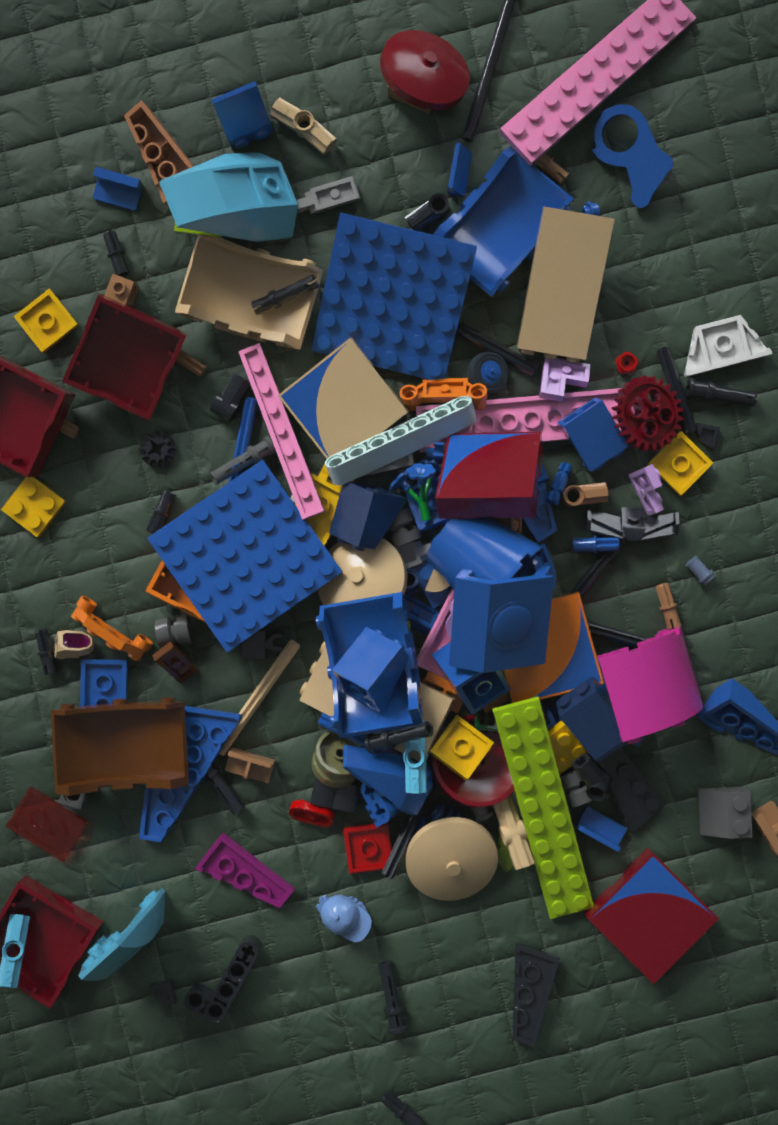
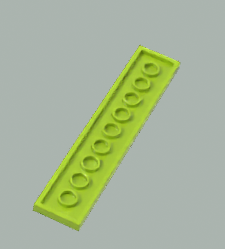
(543, 807)

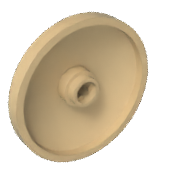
(365, 573)
(451, 858)

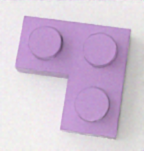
(561, 372)
(645, 482)

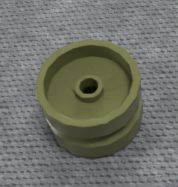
(328, 760)

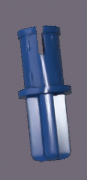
(595, 544)

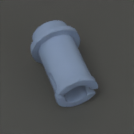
(700, 570)

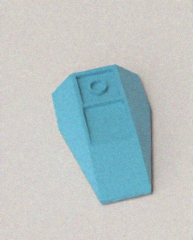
(234, 198)
(112, 952)

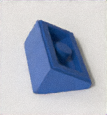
(459, 171)
(420, 615)

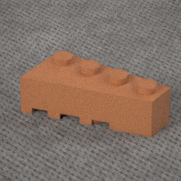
(156, 144)

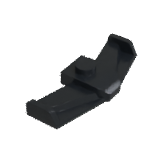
(632, 524)

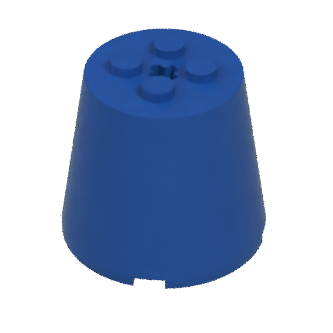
(484, 548)

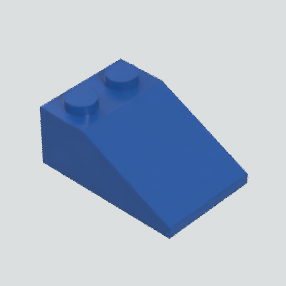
(243, 115)

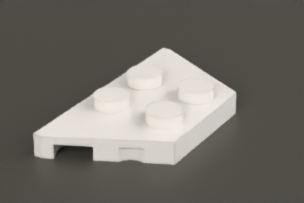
(723, 345)

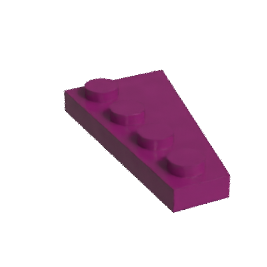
(237, 866)

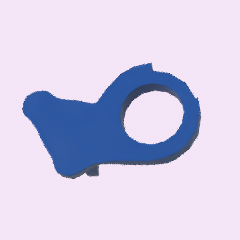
(644, 160)

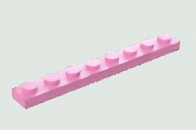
(281, 432)

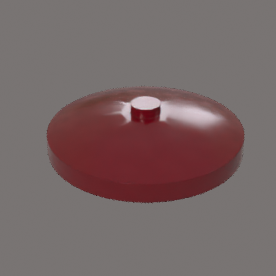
(424, 70)
(489, 781)

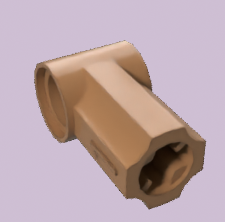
(586, 494)

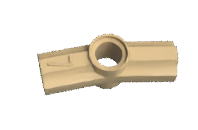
(293, 116)

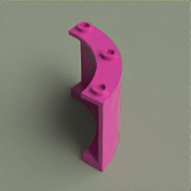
(651, 685)

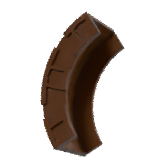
(119, 746)

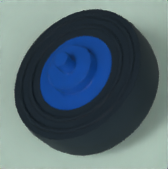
(488, 370)

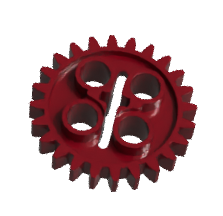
(647, 413)

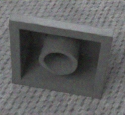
(725, 812)

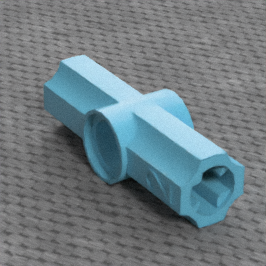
(416, 772)
(15, 935)

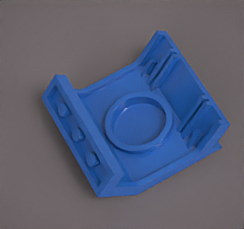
(500, 621)

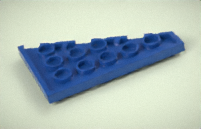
(205, 737)

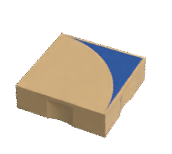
(342, 400)

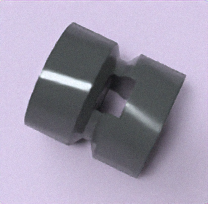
(403, 529)
(174, 630)
(574, 787)

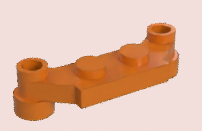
(443, 391)
(113, 638)

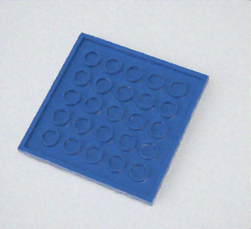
(394, 295)
(244, 556)

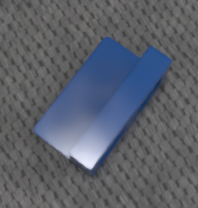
(117, 189)
(601, 827)

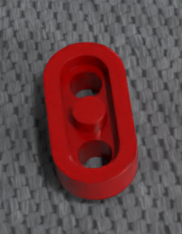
(312, 814)

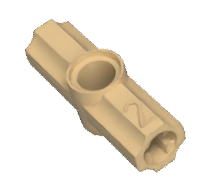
(513, 833)

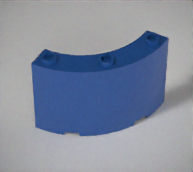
(504, 219)
(340, 627)

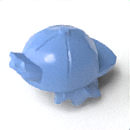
(345, 916)

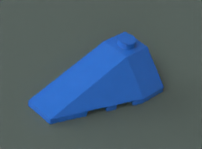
(740, 713)
(387, 775)

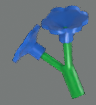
(421, 471)

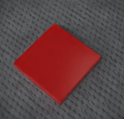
(367, 847)

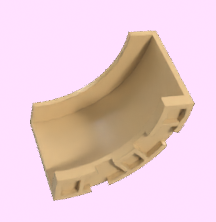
(229, 277)

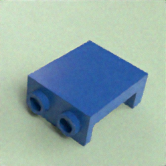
(593, 434)

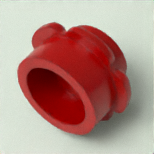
(620, 362)

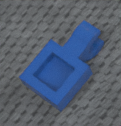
(436, 453)

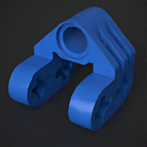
(377, 807)

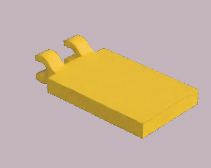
(329, 497)

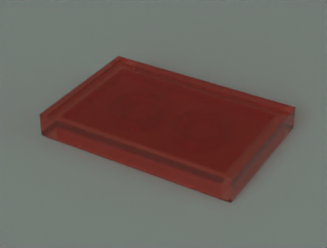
(47, 823)

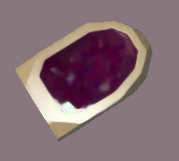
(72, 644)

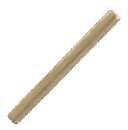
(263, 689)

